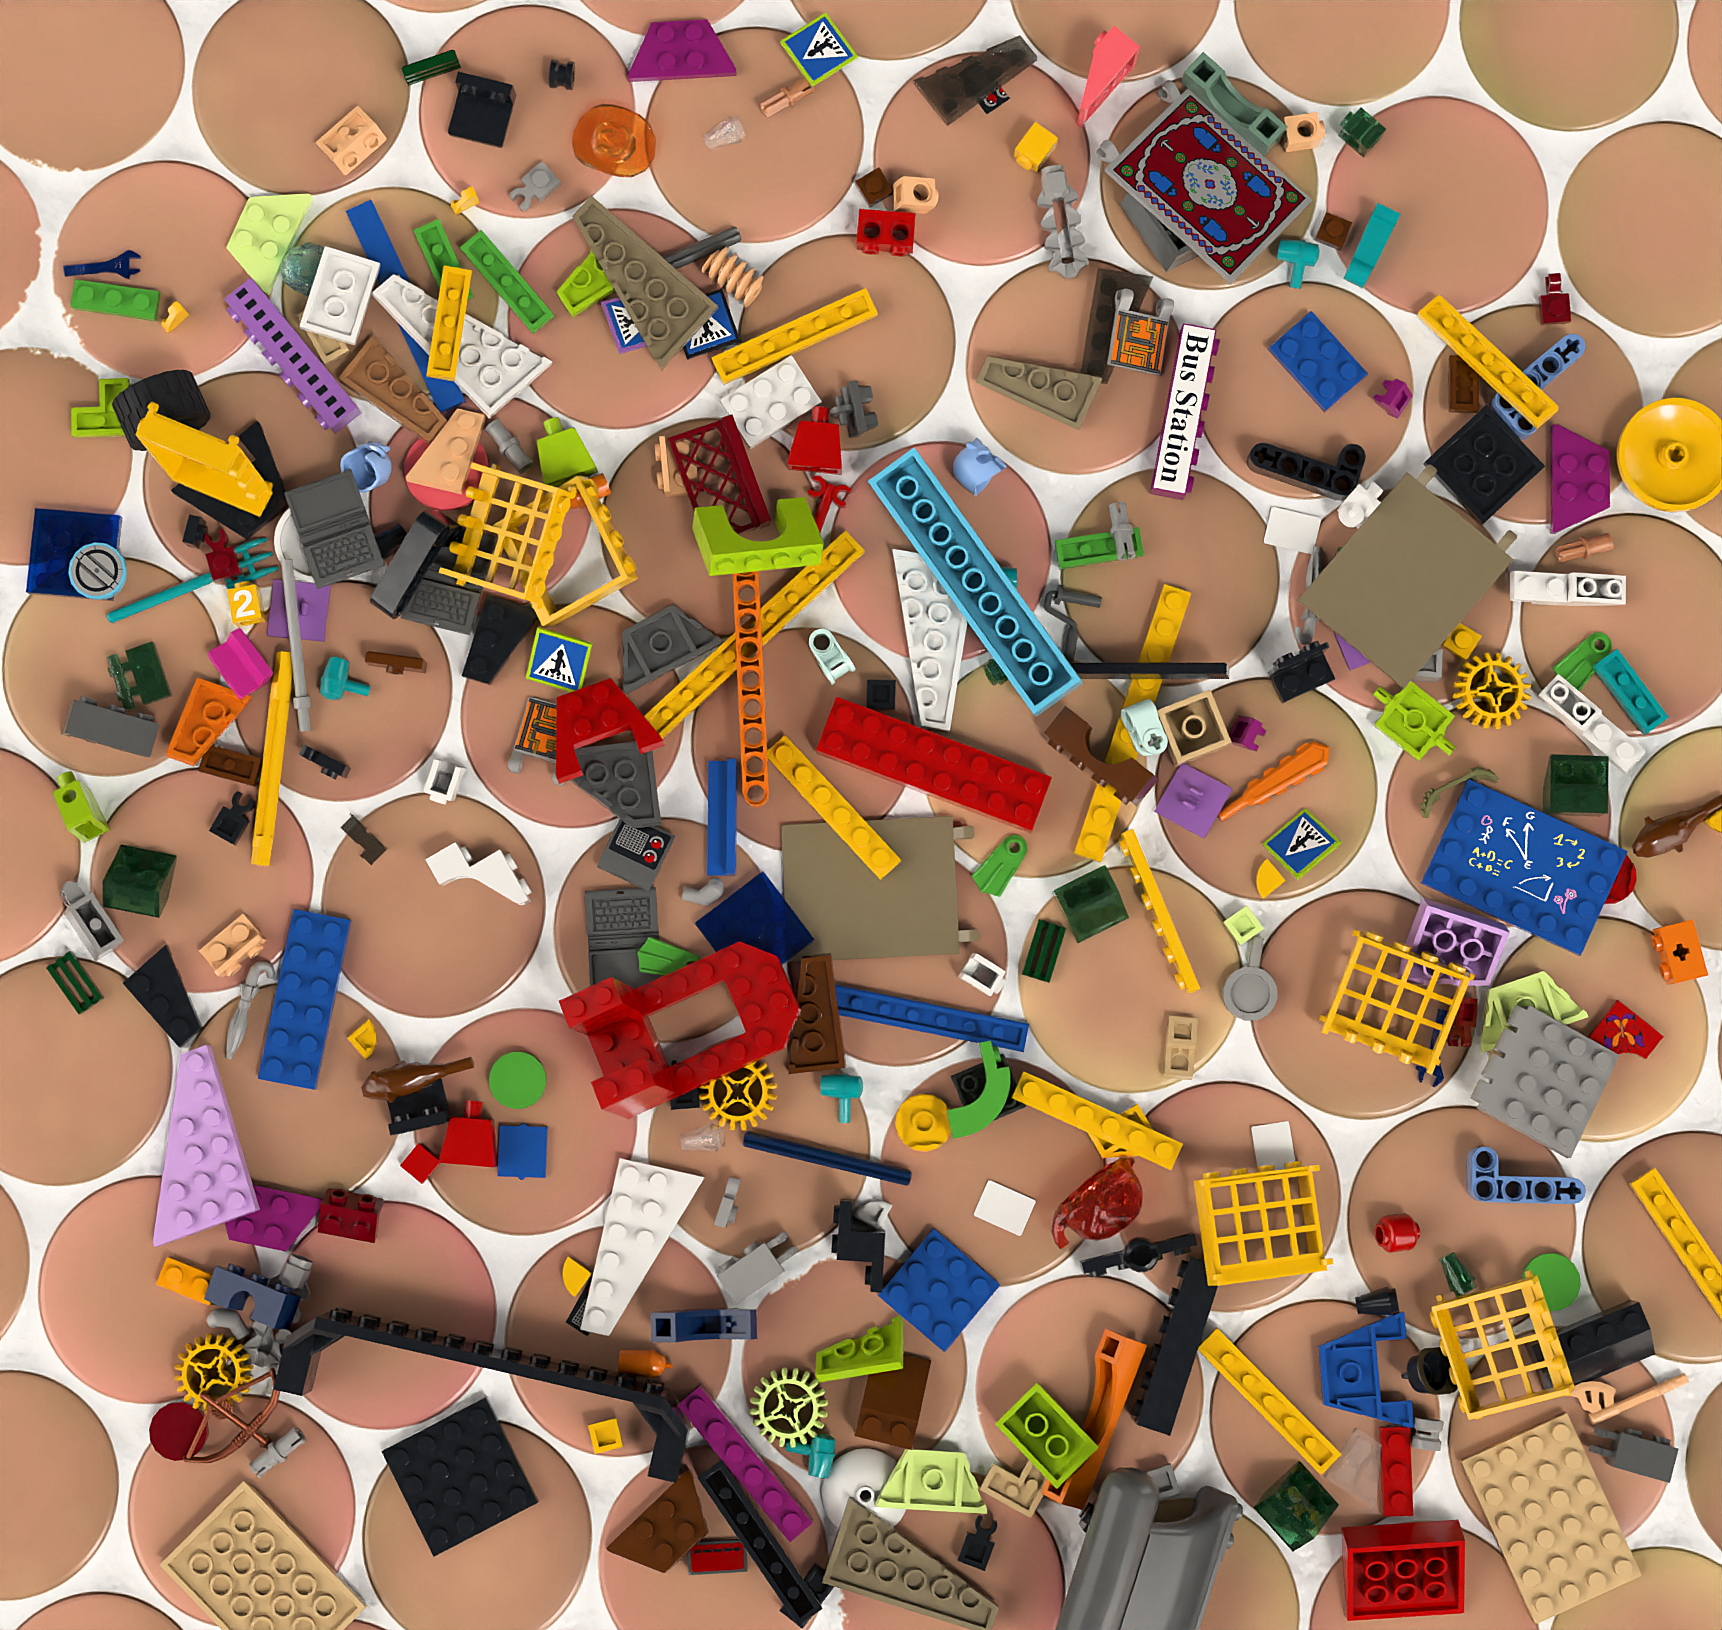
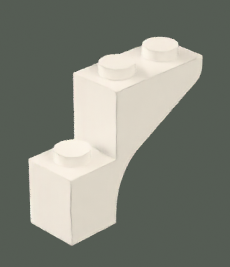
(494, 871)

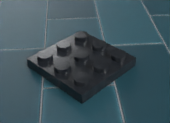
(1484, 464)

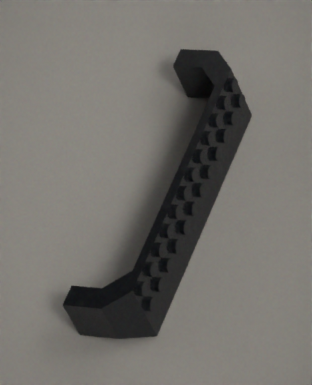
(653, 1401)

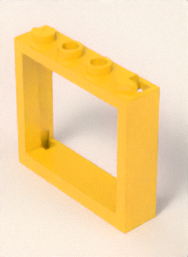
(626, 566)

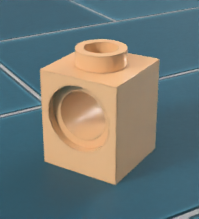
(1294, 141)
(905, 200)

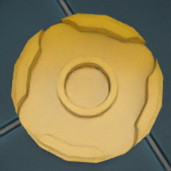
(923, 1122)

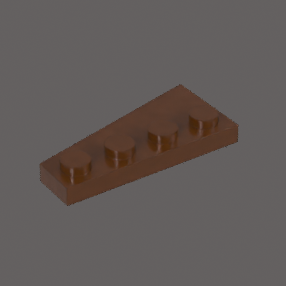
(818, 1031)

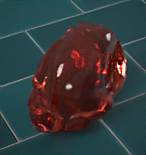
(1100, 1204)

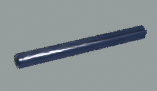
(827, 1158)

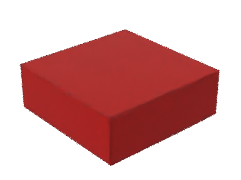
(420, 1163)

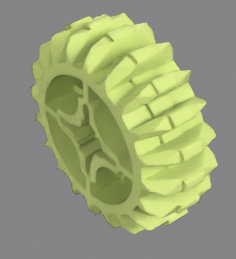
(799, 1430)

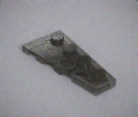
(964, 85)
(1103, 314)

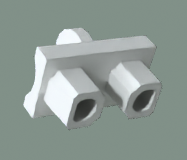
(1359, 504)

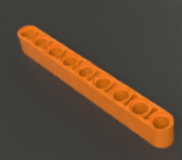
(755, 693)

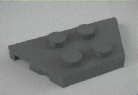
(662, 645)

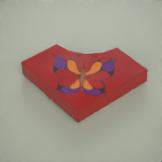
(1625, 1032)

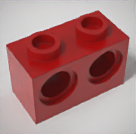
(886, 223)

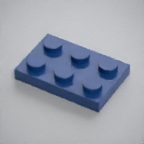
(1317, 361)

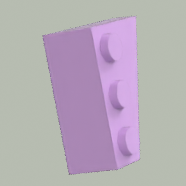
(1456, 938)

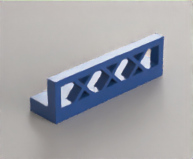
(722, 818)

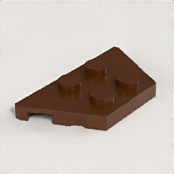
(665, 1528)

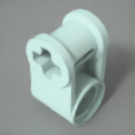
(830, 657)
(1143, 724)

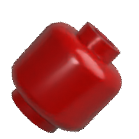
(1397, 1233)

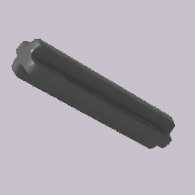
(704, 248)

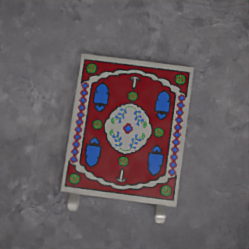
(1206, 183)

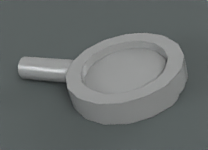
(1250, 990)

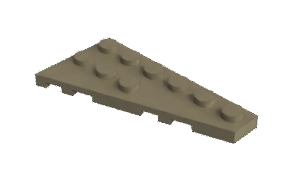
(654, 293)
(890, 1568)

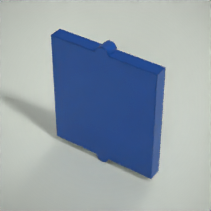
(522, 1151)

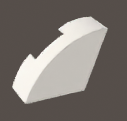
(873, 1213)

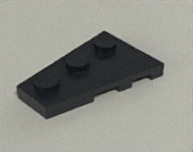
(496, 637)
(163, 995)

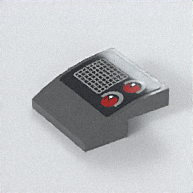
(636, 853)

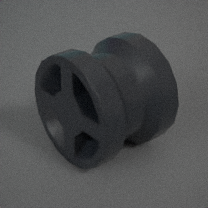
(562, 74)

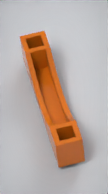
(1116, 1368)

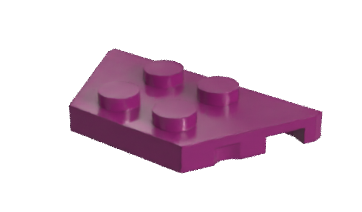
(681, 52)
(1577, 478)
(278, 1221)

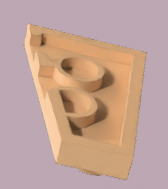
(450, 454)

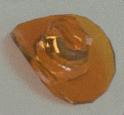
(614, 141)

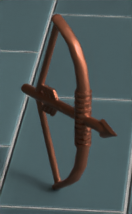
(224, 1411)

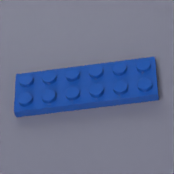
(304, 999)

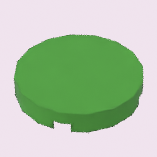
(517, 1080)
(1557, 1279)

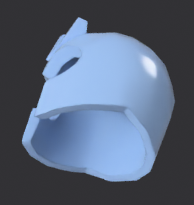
(369, 465)
(976, 466)

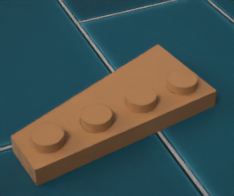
(385, 386)

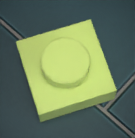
(1243, 925)

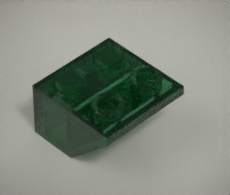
(1576, 785)
(139, 881)
(1090, 904)
(1296, 1507)

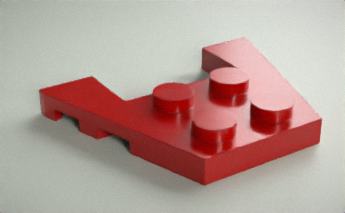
(593, 716)

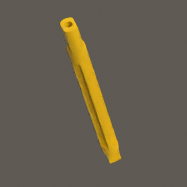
(272, 760)

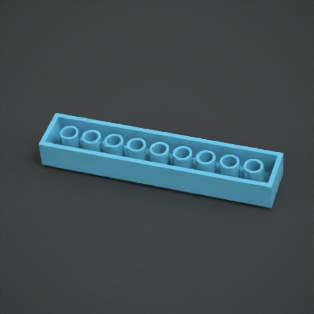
(975, 582)

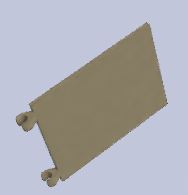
(1406, 578)
(864, 917)

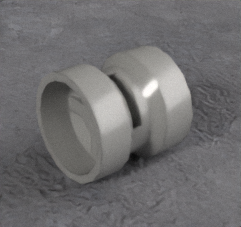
(1426, 1440)

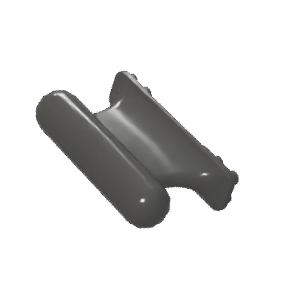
(1145, 1570)

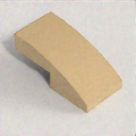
(1180, 1047)

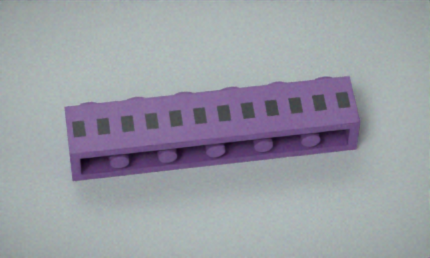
(292, 355)

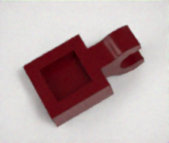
(1554, 306)
(1464, 1020)

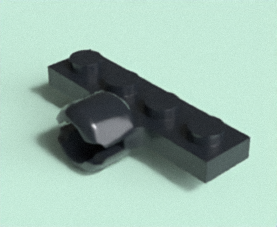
(1138, 1254)

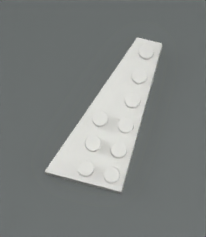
(488, 366)
(933, 636)
(638, 1222)

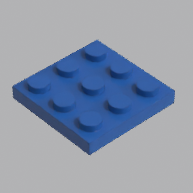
(939, 1290)

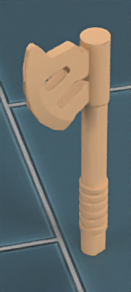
(1610, 1408)

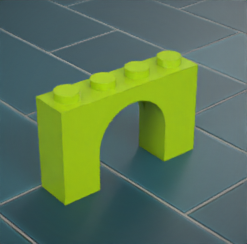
(730, 553)

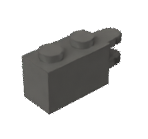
(1637, 1454)

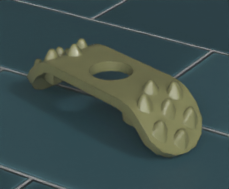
(1433, 795)

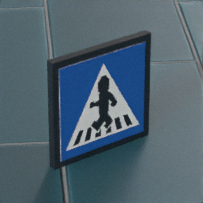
(716, 332)

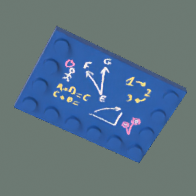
(1524, 867)

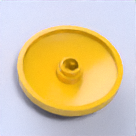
(1672, 455)

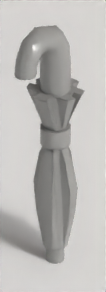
(1313, 570)
(248, 991)

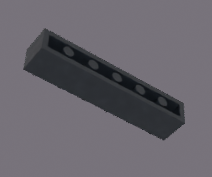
(1177, 1348)
(760, 1543)

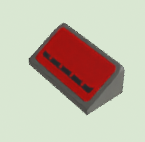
(717, 1557)

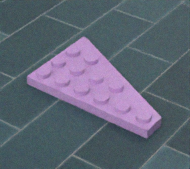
(204, 1162)

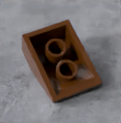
(894, 1403)

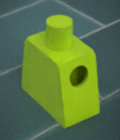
(563, 454)
(79, 808)

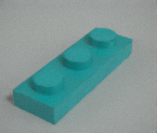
(1630, 692)

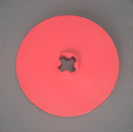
(437, 498)

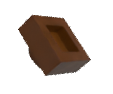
(874, 187)
(1333, 231)

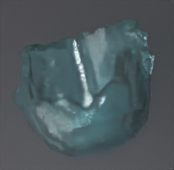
(301, 266)

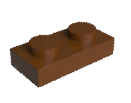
(231, 765)

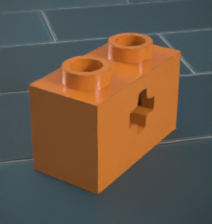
(1685, 966)

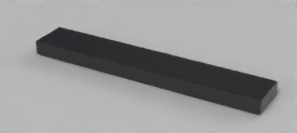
(1151, 670)

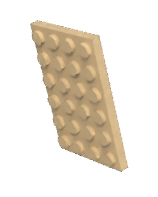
(1550, 1518)
(259, 1572)

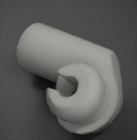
(705, 895)
(228, 1319)

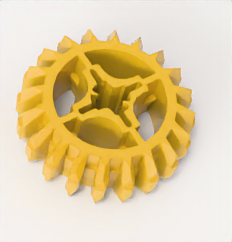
(1490, 678)
(752, 1105)
(202, 1367)

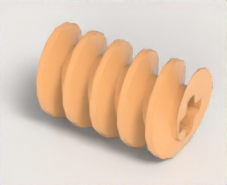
(733, 276)

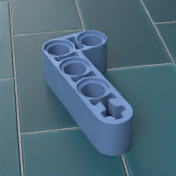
(1541, 378)
(1525, 1184)

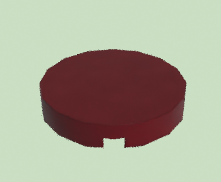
(175, 1429)

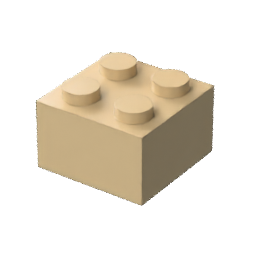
(1193, 728)

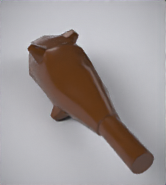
(1671, 831)
(409, 1078)

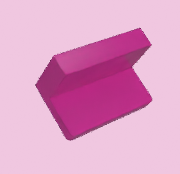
(240, 664)

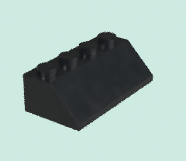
(1600, 1343)

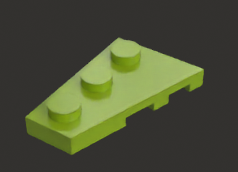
(585, 286)
(873, 1353)

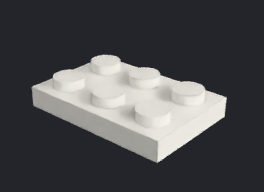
(340, 295)
(771, 401)

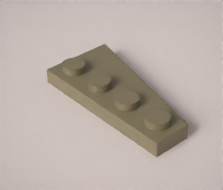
(1045, 389)

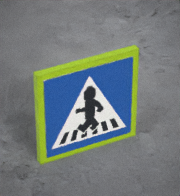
(818, 49)
(558, 660)
(1301, 843)

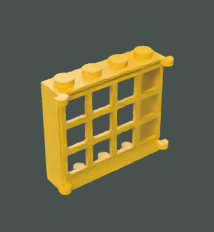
(204, 462)
(476, 524)
(1380, 1039)
(1270, 1267)
(1545, 1334)

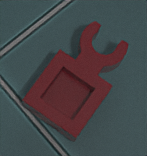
(223, 560)

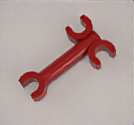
(827, 493)

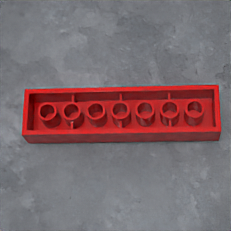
(933, 765)

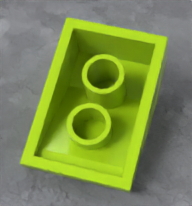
(1047, 1435)

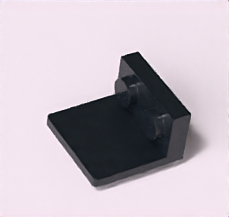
(482, 110)
(1301, 673)
(419, 1109)

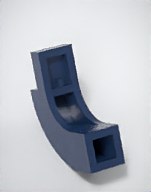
(703, 1324)

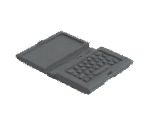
(334, 528)
(444, 601)
(617, 931)

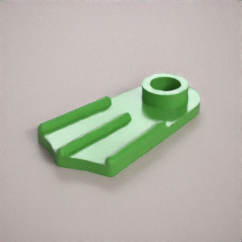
(1578, 664)
(1000, 867)
(662, 958)

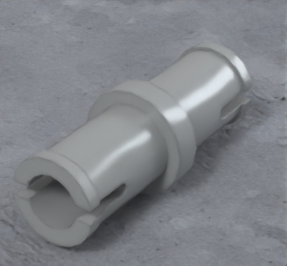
(509, 446)
(1121, 531)
(277, 1452)

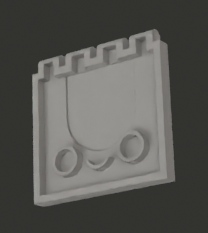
(1544, 1079)

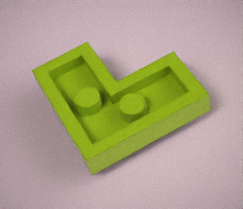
(100, 420)

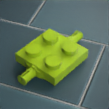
(1414, 721)

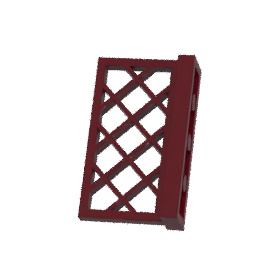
(739, 464)

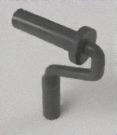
(1071, 597)

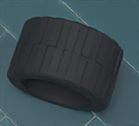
(173, 392)

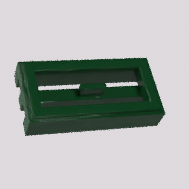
(431, 67)
(1051, 927)
(52, 968)

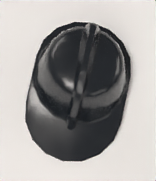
(1430, 1372)

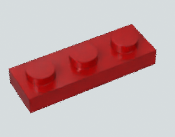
(1396, 1471)

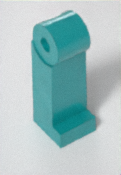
(1371, 244)

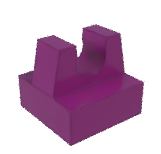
(1395, 399)
(1245, 731)

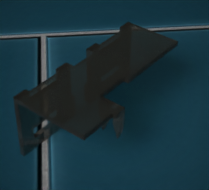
(368, 841)

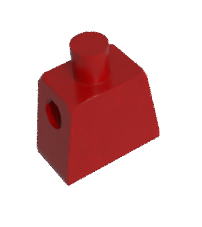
(816, 445)
(470, 1139)

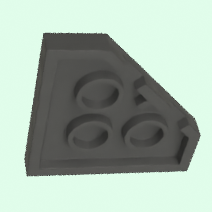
(621, 782)

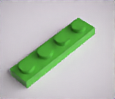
(507, 282)

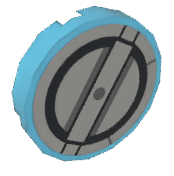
(98, 571)

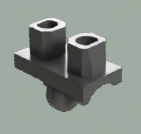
(850, 409)

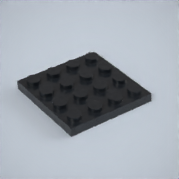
(460, 1476)

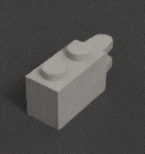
(90, 921)
(754, 1269)

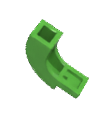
(988, 1105)

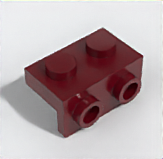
(350, 1215)

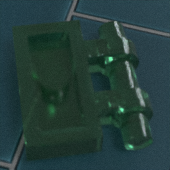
(147, 672)

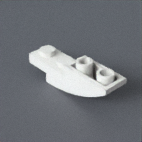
(1567, 589)
(1590, 725)

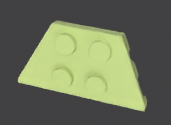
(267, 234)
(1533, 990)
(932, 1482)

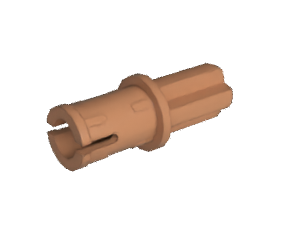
(786, 97)
(1584, 547)

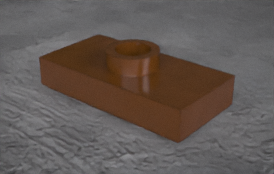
(1462, 386)
(395, 663)

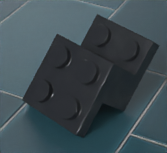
(859, 1245)

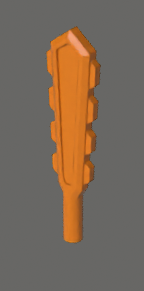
(1291, 771)

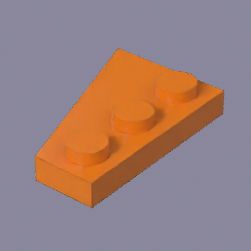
(204, 720)

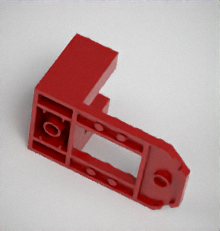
(627, 1045)

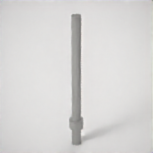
(301, 701)

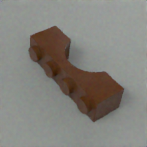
(1073, 735)

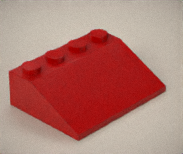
(1403, 1570)

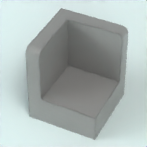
(1432, 670)

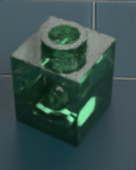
(1361, 131)

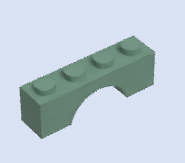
(1252, 122)

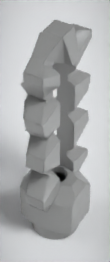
(1054, 189)
(296, 1276)

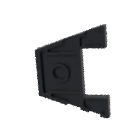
(233, 518)

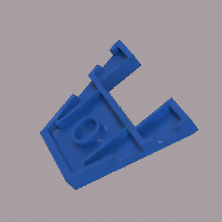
(1352, 1375)

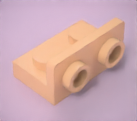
(351, 140)
(670, 478)
(233, 946)

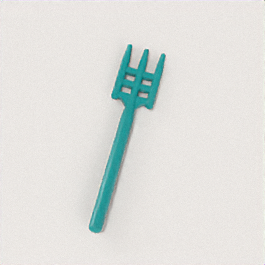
(197, 582)

